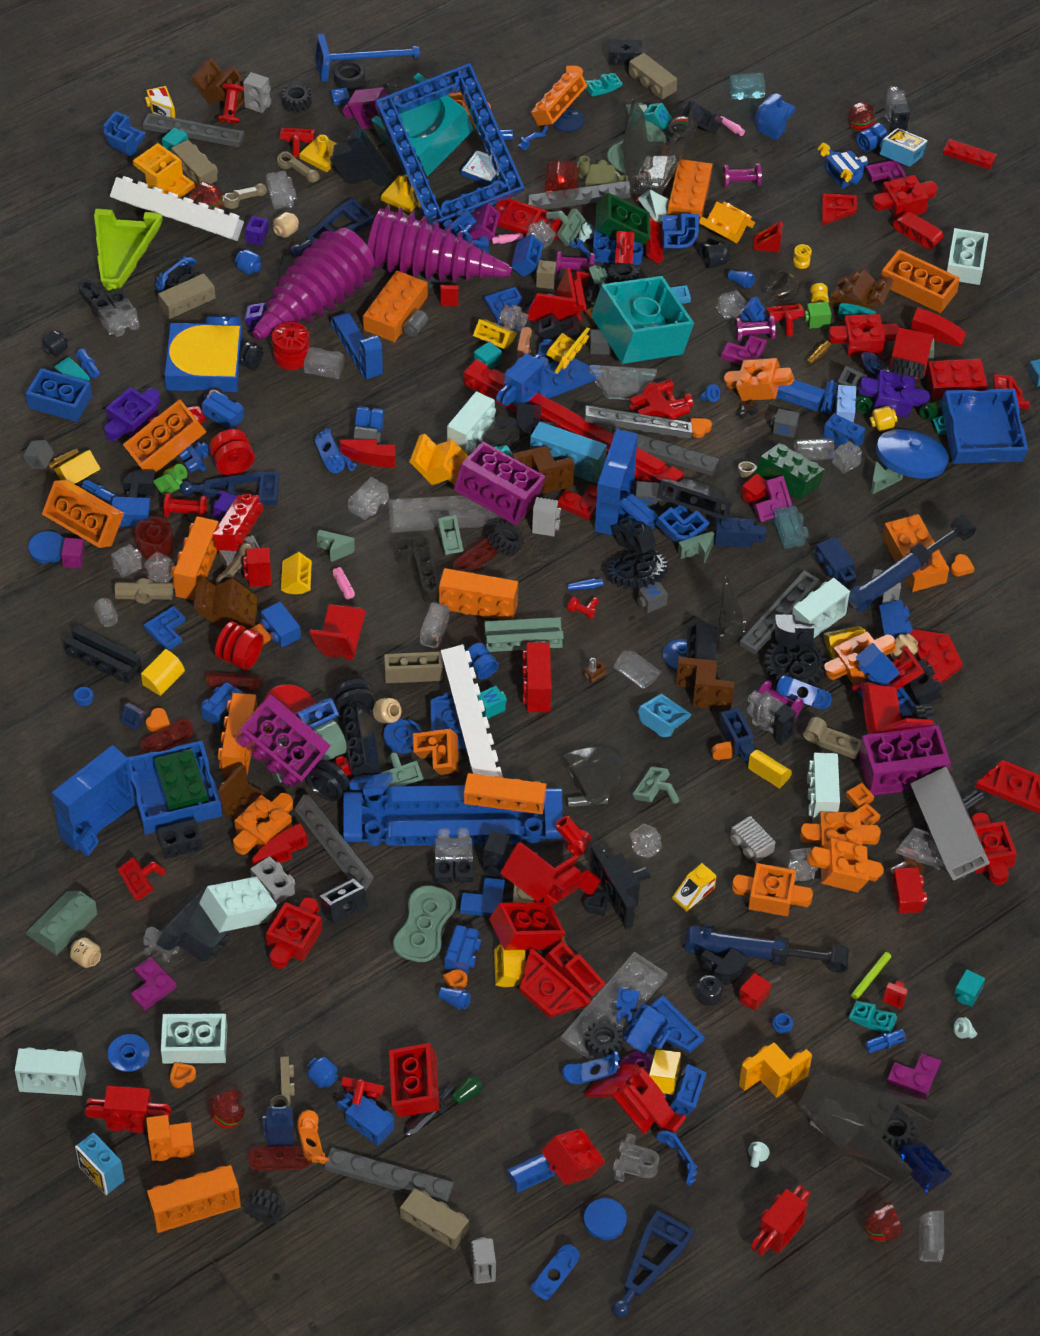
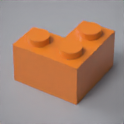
(441, 746)
(169, 1140)

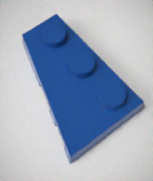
(682, 1033)

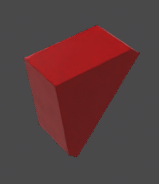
(769, 239)
(449, 295)

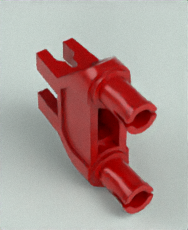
(653, 402)

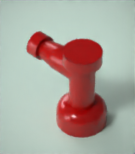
(687, 398)
(587, 610)

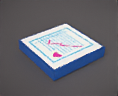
(479, 168)

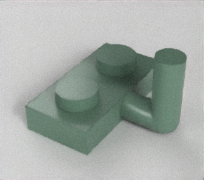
(570, 226)
(599, 275)
(404, 774)
(652, 783)

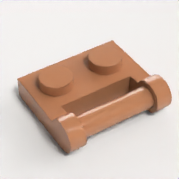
(524, 342)

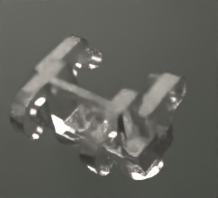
(151, 938)

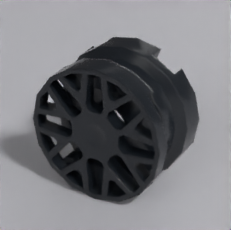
(251, 356)

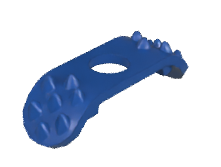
(160, 281)
(332, 457)
(816, 697)
(582, 1074)
(674, 1142)
(562, 1262)

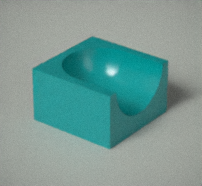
(432, 129)
(642, 319)

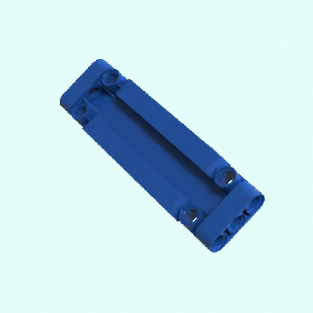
(417, 813)

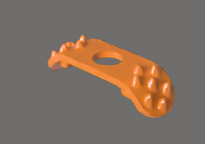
(307, 1129)

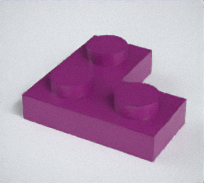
(886, 170)
(751, 351)
(777, 499)
(156, 984)
(918, 1080)

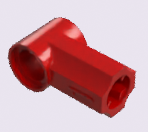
(576, 838)

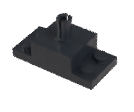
(618, 882)

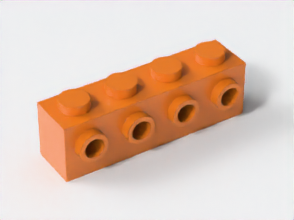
(559, 98)
(505, 793)

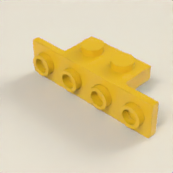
(565, 349)

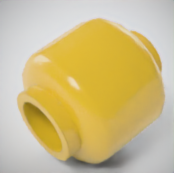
(883, 418)

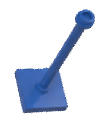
(323, 57)

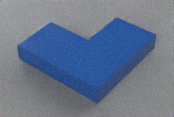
(497, 301)
(162, 628)
(371, 784)
(483, 904)

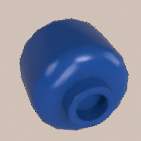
(248, 262)
(322, 1072)

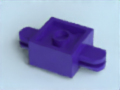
(894, 391)
(131, 412)

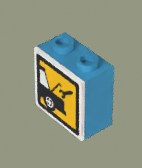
(903, 147)
(99, 1163)

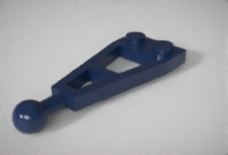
(351, 209)
(267, 491)
(670, 1232)

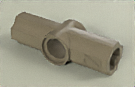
(144, 591)

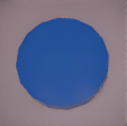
(226, 320)
(46, 547)
(399, 735)
(605, 1219)

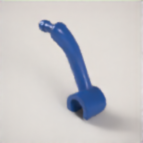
(525, 141)
(580, 246)
(351, 466)

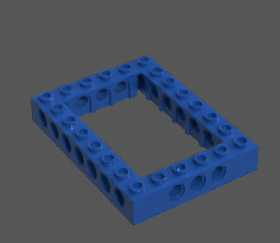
(458, 79)

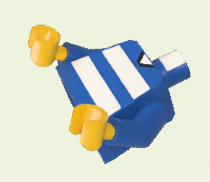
(843, 167)

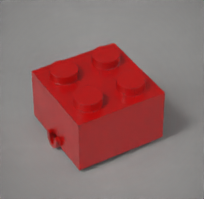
(572, 1156)

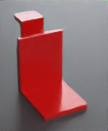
(566, 303)
(340, 631)
(883, 709)
(544, 881)
(638, 1098)

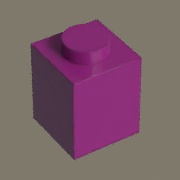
(73, 553)

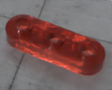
(479, 552)
(235, 680)
(176, 735)
(270, 1161)

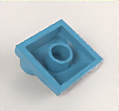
(662, 715)

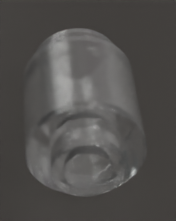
(106, 612)

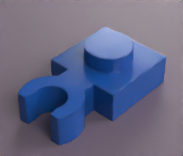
(755, 310)
(626, 1003)

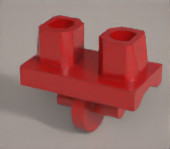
(624, 247)

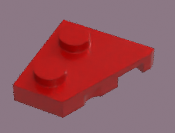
(837, 207)
(1008, 382)
(908, 668)

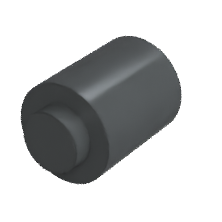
(415, 322)
(366, 433)

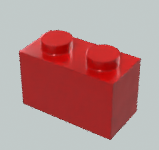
(258, 567)
(908, 890)

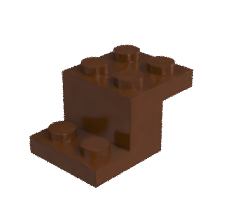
(210, 78)
(861, 290)
(558, 473)
(225, 602)
(701, 676)

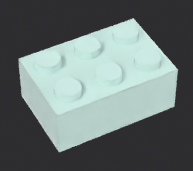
(967, 255)
(472, 422)
(822, 606)
(824, 785)
(237, 904)
(194, 1038)
(50, 1071)

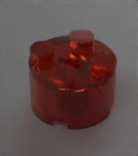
(561, 176)
(154, 536)

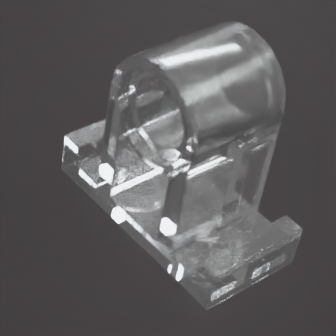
(633, 1160)

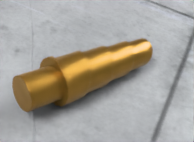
(821, 350)
(63, 458)

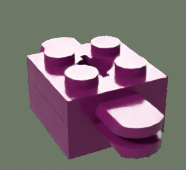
(363, 106)

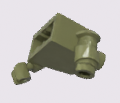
(598, 173)

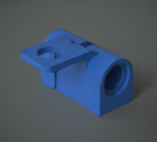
(646, 1029)
(687, 1090)

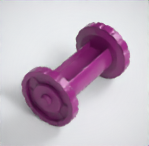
(742, 175)
(574, 263)
(755, 328)
(796, 706)

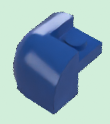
(772, 116)
(121, 135)
(679, 231)
(680, 524)

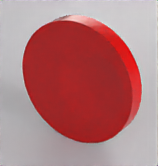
(292, 697)

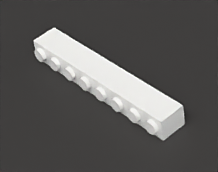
(177, 209)
(470, 711)

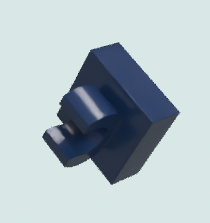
(132, 716)

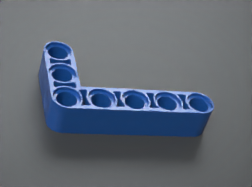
(606, 249)
(364, 352)

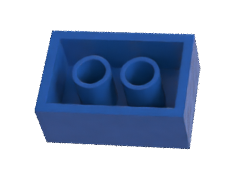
(59, 395)

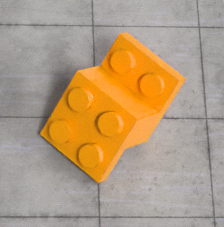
(163, 171)
(727, 221)
(438, 461)
(775, 1069)

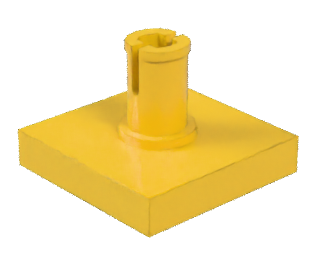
(319, 153)
(399, 195)

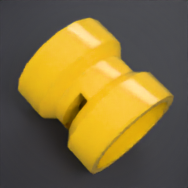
(802, 256)
(819, 293)

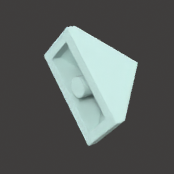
(655, 204)

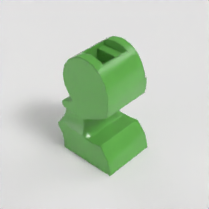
(172, 479)

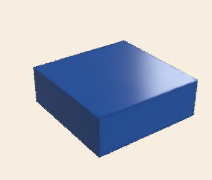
(340, 96)
(87, 841)

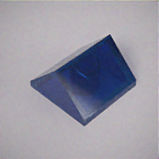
(926, 1167)

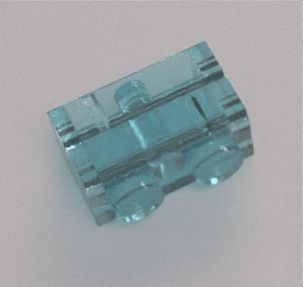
(747, 86)
(790, 527)

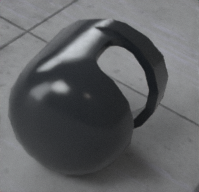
(718, 254)

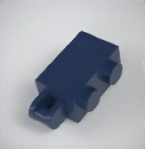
(738, 532)
(835, 561)
(737, 732)
(279, 1126)

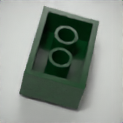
(619, 215)
(799, 473)
(180, 780)

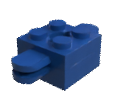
(523, 380)

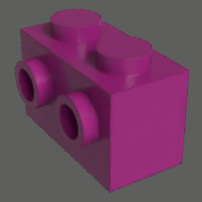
(486, 222)

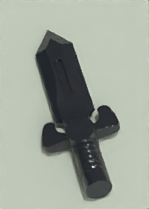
(421, 1119)

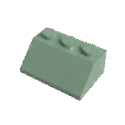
(63, 921)

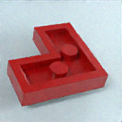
(580, 505)

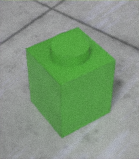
(818, 315)

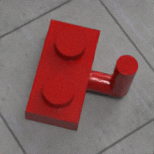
(294, 135)
(788, 312)
(136, 877)
(357, 1088)

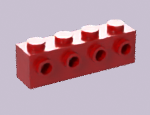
(237, 522)

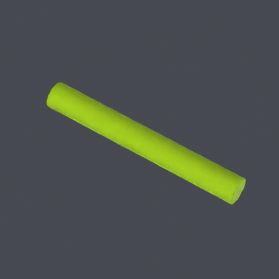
(871, 975)

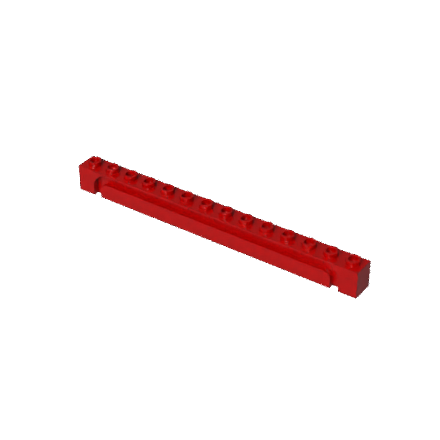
(492, 381)

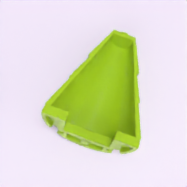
(122, 245)

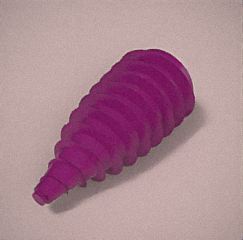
(428, 249)
(318, 280)

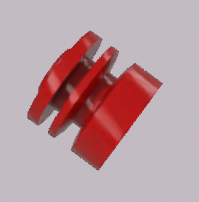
(290, 345)
(239, 645)

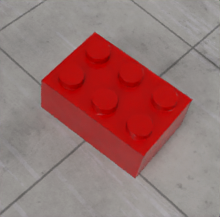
(955, 375)
(537, 677)
(527, 926)
(414, 1080)

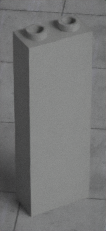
(949, 823)

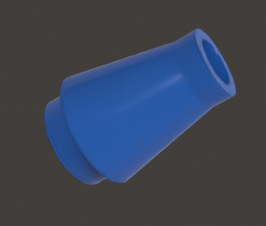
(742, 278)
(458, 998)

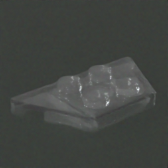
(622, 381)
(922, 848)

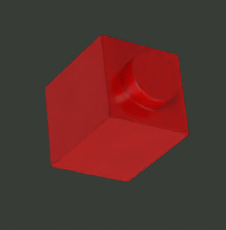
(754, 490)
(754, 992)

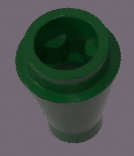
(863, 403)
(930, 410)
(469, 1088)

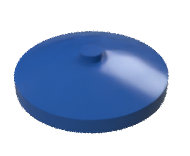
(912, 453)

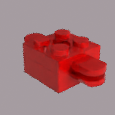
(905, 195)
(863, 334)
(997, 846)
(294, 932)
(126, 1108)
(781, 1221)

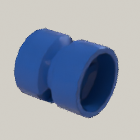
(871, 137)
(370, 418)
(482, 661)

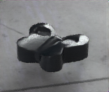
(748, 409)

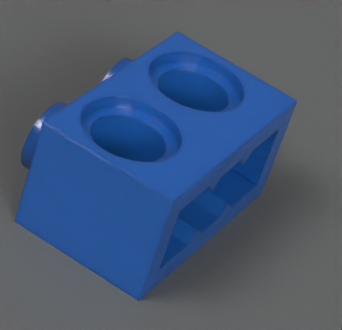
(843, 430)

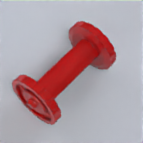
(231, 103)
(184, 506)

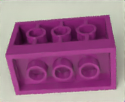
(499, 483)
(290, 732)
(901, 757)

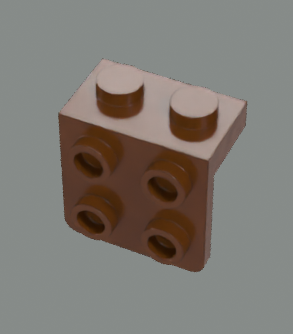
(237, 794)

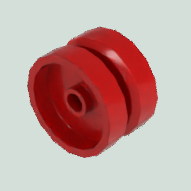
(231, 452)

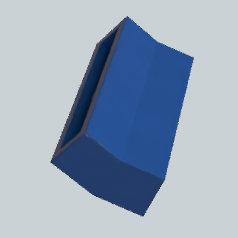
(802, 395)

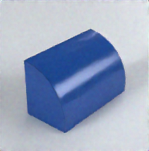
(529, 1173)

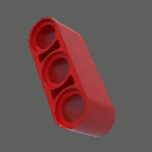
(918, 230)

